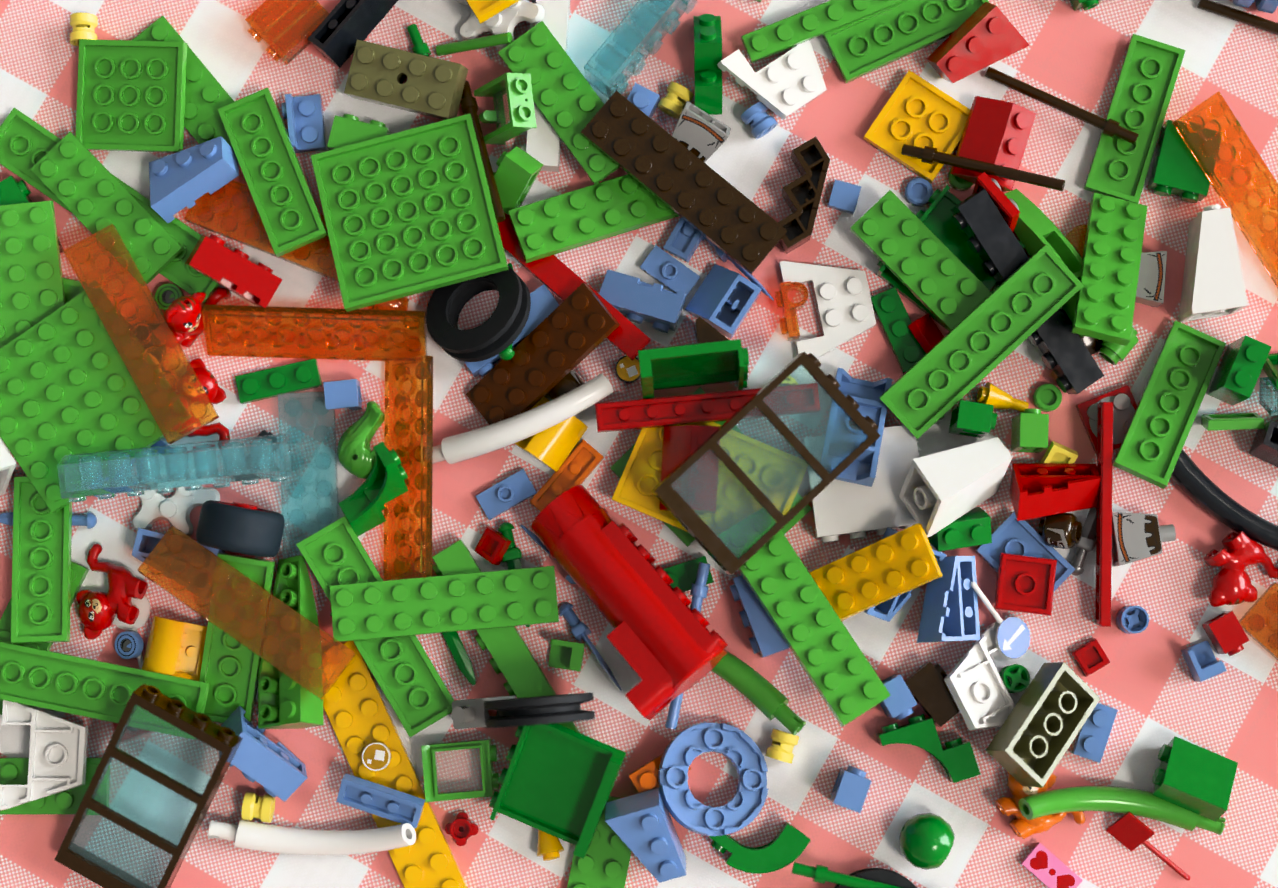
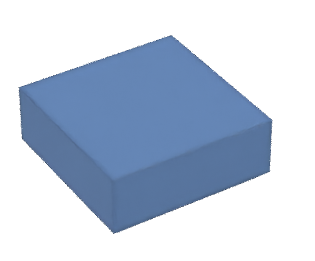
(844, 196)

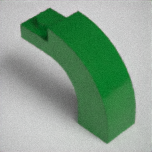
(767, 858)

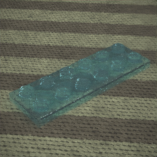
(311, 492)

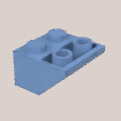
(724, 300)

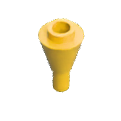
(1000, 399)
(548, 846)

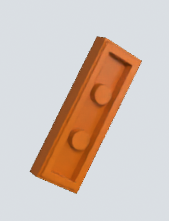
(570, 474)

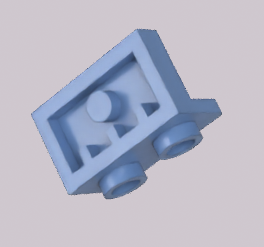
(305, 122)

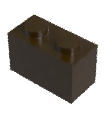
(932, 693)

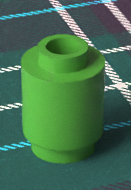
(1114, 352)

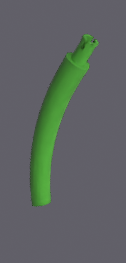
(758, 691)
(1116, 800)

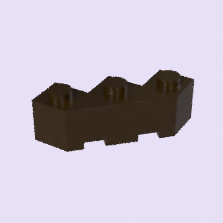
(804, 193)

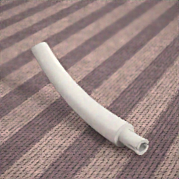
(521, 426)
(312, 842)

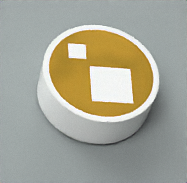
(376, 756)

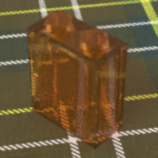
(285, 26)

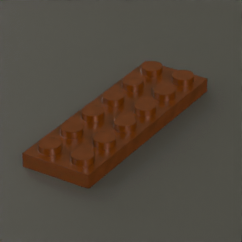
(544, 357)

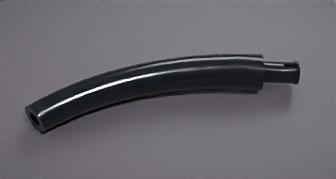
(1220, 505)

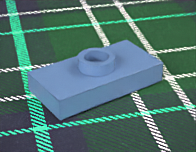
(669, 271)
(506, 494)

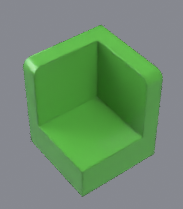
(566, 655)

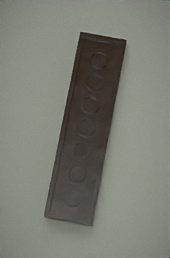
(683, 182)

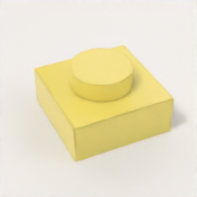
(1059, 454)

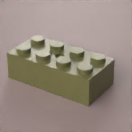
(431, 86)
(1043, 724)

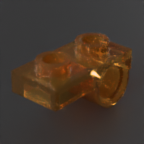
(789, 323)

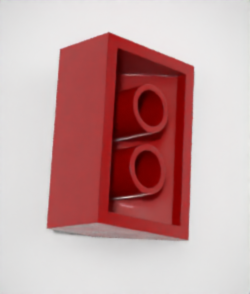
(995, 135)
(679, 444)

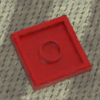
(1025, 584)

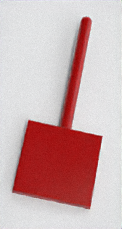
(1133, 832)

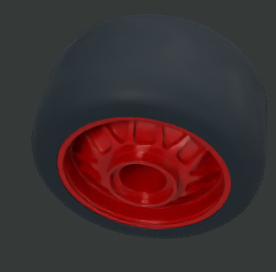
(240, 528)

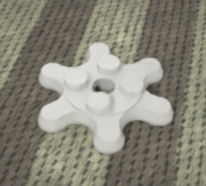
(503, 21)
(174, 509)

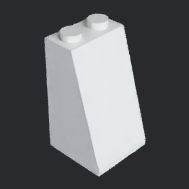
(1212, 267)
(953, 482)

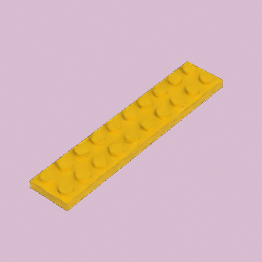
(363, 719)

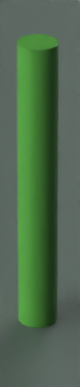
(473, 44)

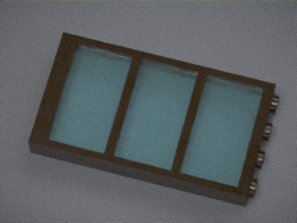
(767, 462)
(148, 794)

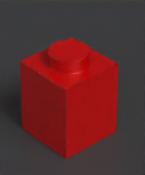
(1226, 633)

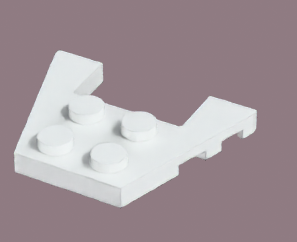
(782, 84)
(841, 303)
(978, 685)
(55, 755)

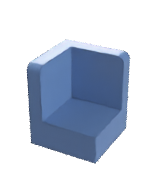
(343, 394)
(1202, 661)

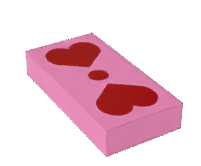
(1050, 869)

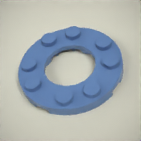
(750, 770)

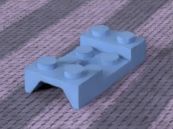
(866, 394)

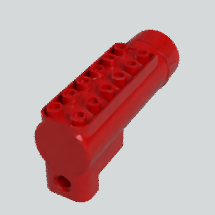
(649, 618)

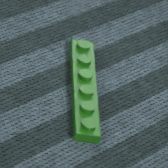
(809, 25)

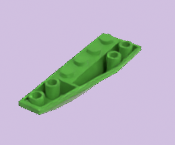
(1037, 229)
(280, 699)

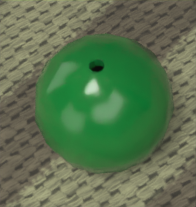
(926, 840)

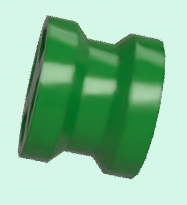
(1018, 675)

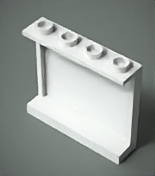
(858, 508)

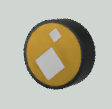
(628, 370)

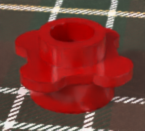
(469, 829)

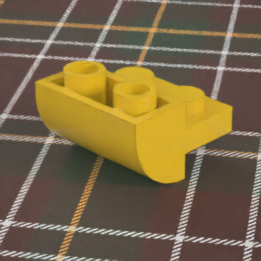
(555, 443)
(175, 648)

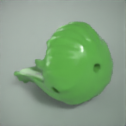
(355, 442)

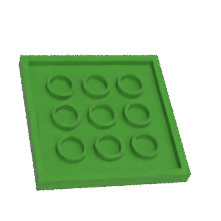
(131, 95)

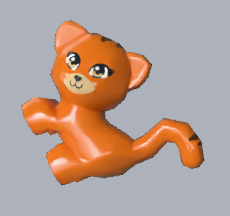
(1021, 825)

